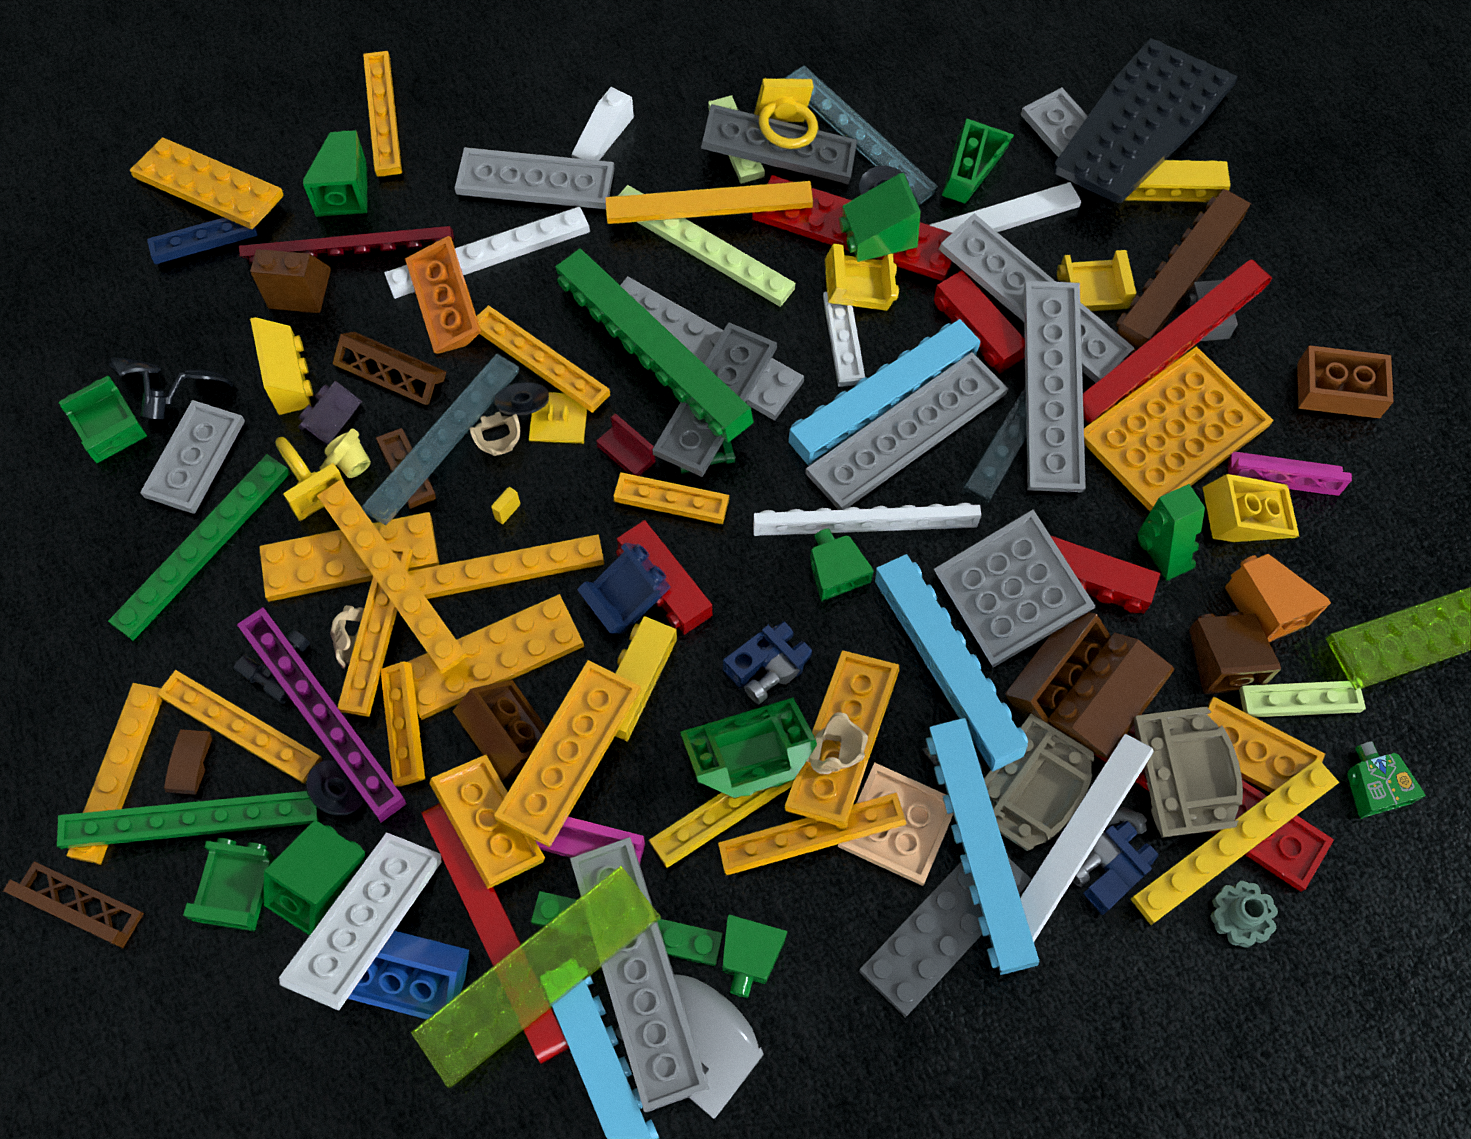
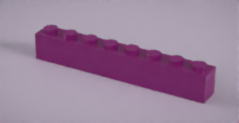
(322, 715)

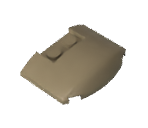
(1191, 773)
(1043, 788)

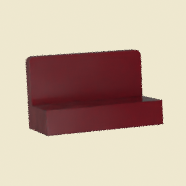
(627, 447)

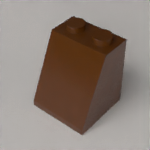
(290, 280)
(1232, 652)

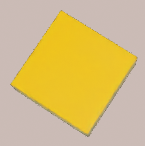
(505, 505)

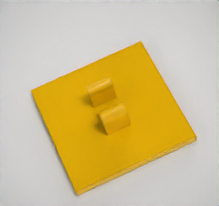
(559, 421)

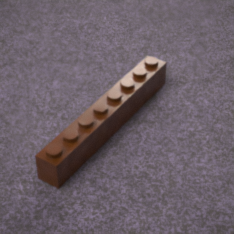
(1182, 270)

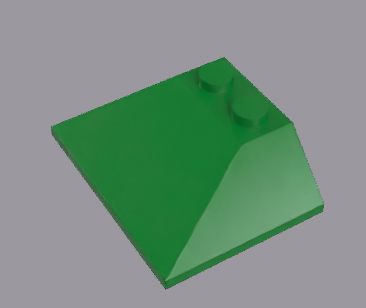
(751, 749)

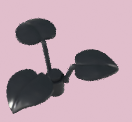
(153, 399)

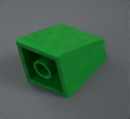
(338, 176)
(882, 220)
(311, 875)

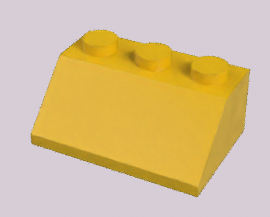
(281, 365)

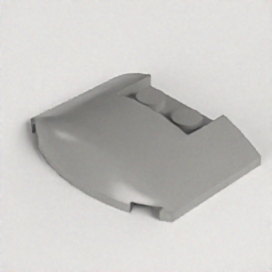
(722, 1041)

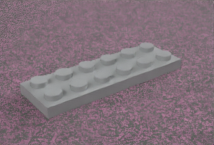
(534, 178)

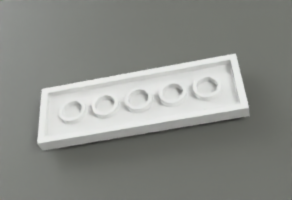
(360, 921)

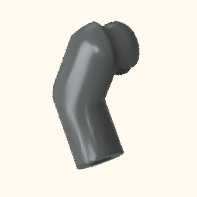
(1135, 818)

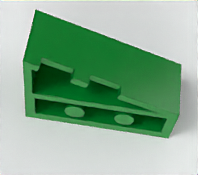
(973, 158)
(1172, 531)

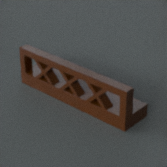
(394, 359)
(66, 912)

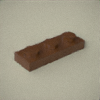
(394, 449)

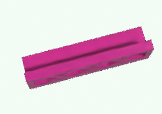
(1294, 473)
(582, 837)

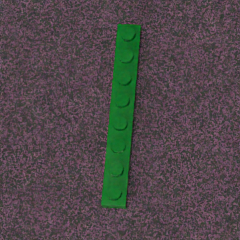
(199, 547)
(185, 819)

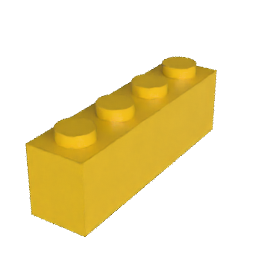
(1184, 182)
(643, 665)

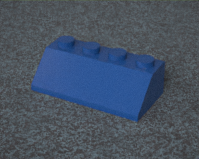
(413, 976)

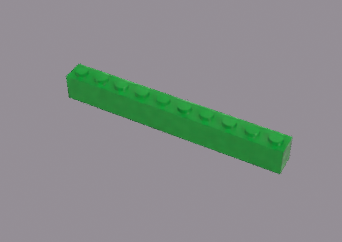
(654, 346)

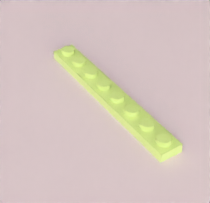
(721, 256)

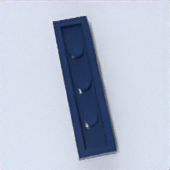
(197, 239)

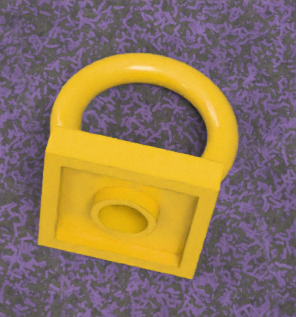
(787, 102)
(303, 496)

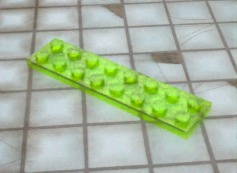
(535, 976)

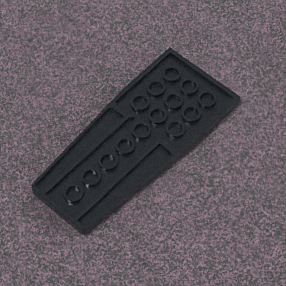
(1142, 120)

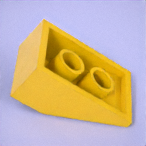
(1249, 509)

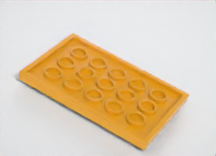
(1175, 428)

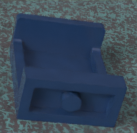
(625, 589)

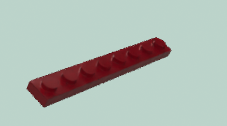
(359, 243)

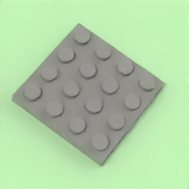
(1014, 588)

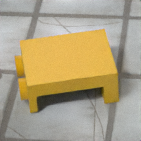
(860, 283)
(1102, 283)

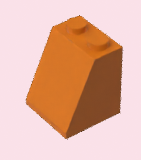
(1275, 596)

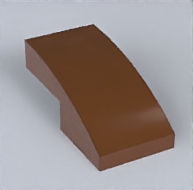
(186, 762)

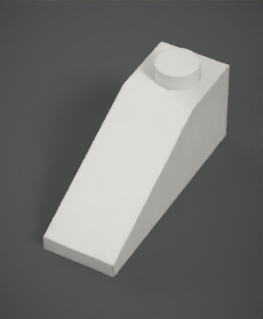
(605, 125)

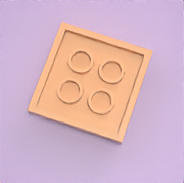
(911, 847)

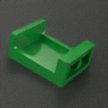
(102, 419)
(231, 885)

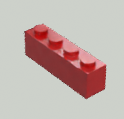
(998, 338)
(1110, 578)
(684, 600)

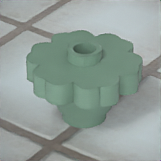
(1244, 914)

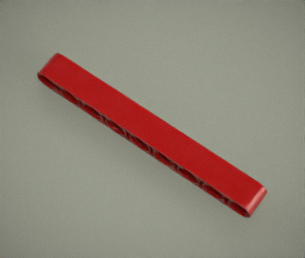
(1175, 339)
(490, 922)

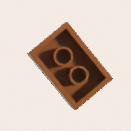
(1345, 382)

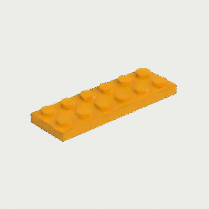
(207, 183)
(332, 562)
(497, 655)
(862, 691)
(568, 753)

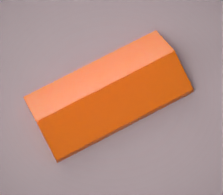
(443, 296)

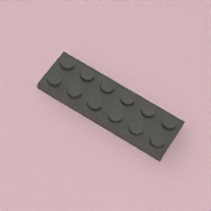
(740, 136)
(739, 362)
(930, 941)

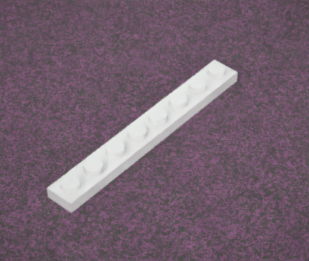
(503, 246)
(865, 520)

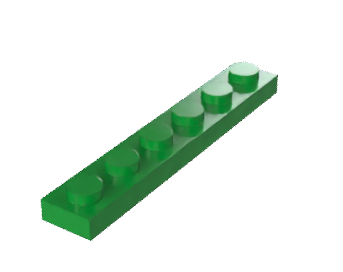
(679, 939)

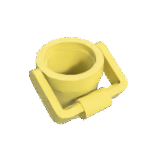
(347, 454)

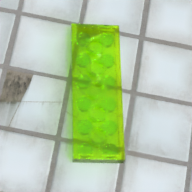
(1404, 640)

